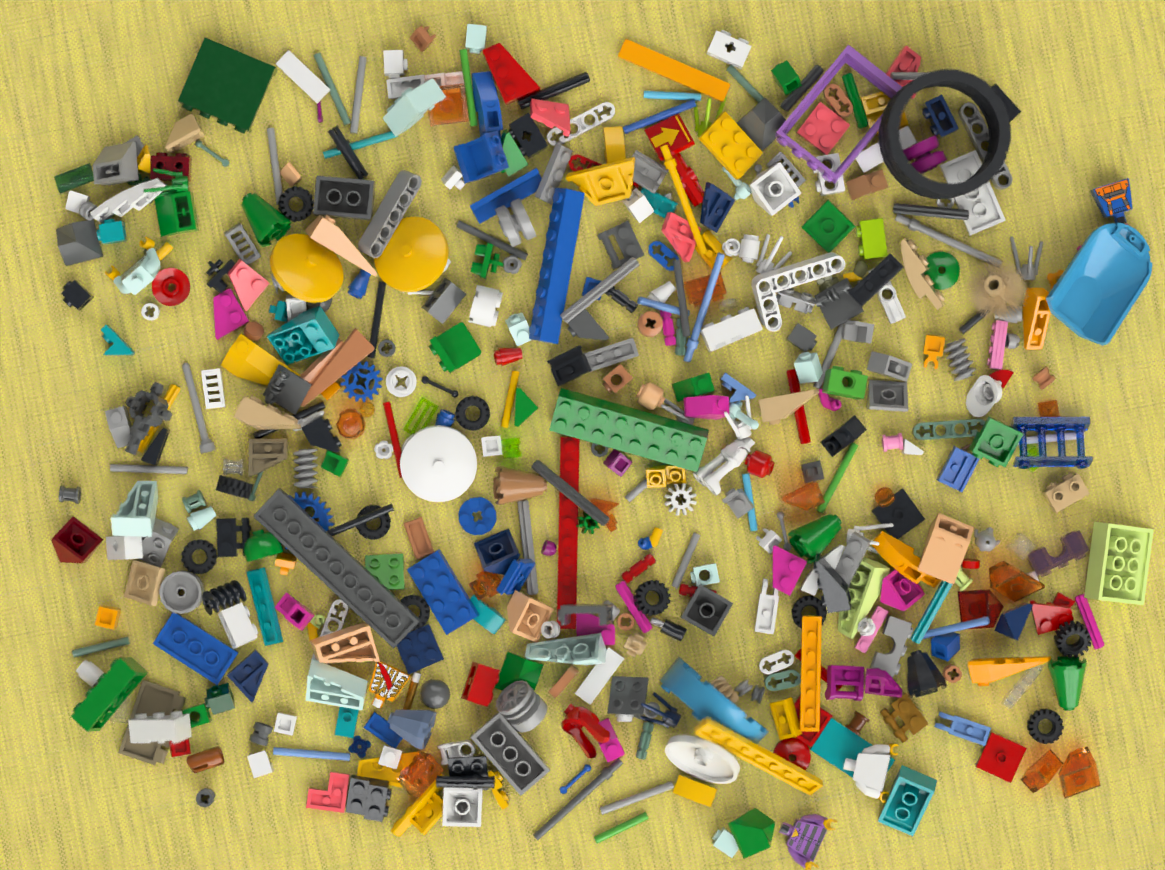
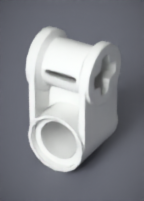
(454, 750)

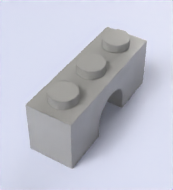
(899, 631)

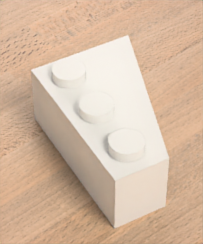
(160, 727)

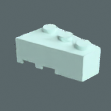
(412, 105)
(138, 512)
(335, 686)

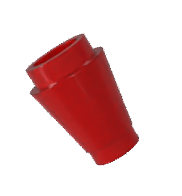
(507, 355)

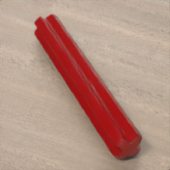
(800, 415)

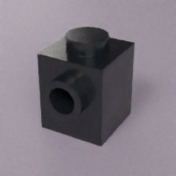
(76, 295)

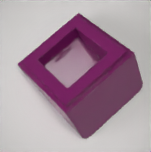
(617, 462)

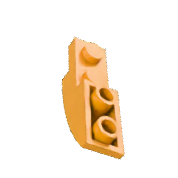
(902, 559)

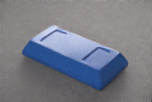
(381, 728)

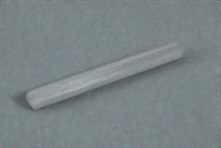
(599, 290)
(527, 544)

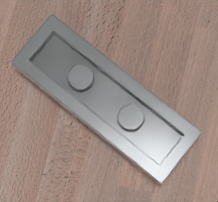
(553, 173)
(612, 354)
(852, 557)

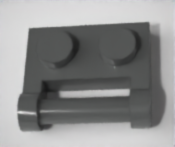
(627, 243)

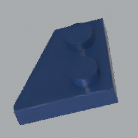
(715, 207)
(249, 674)

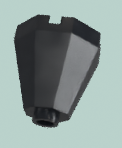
(923, 675)

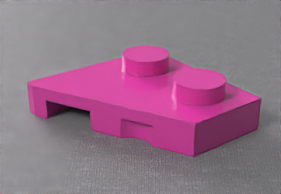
(786, 570)

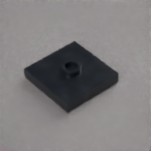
(901, 513)

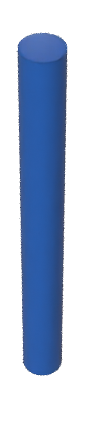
(659, 116)

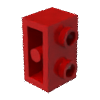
(480, 684)

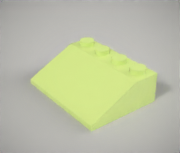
(1118, 563)

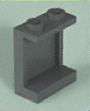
(604, 610)

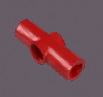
(689, 181)

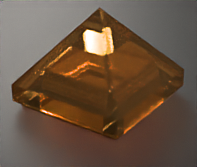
(1049, 409)

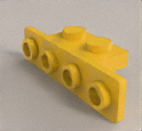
(422, 813)

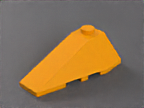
(992, 669)

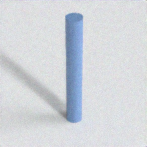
(659, 305)

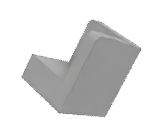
(858, 331)

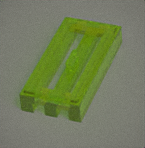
(423, 400)

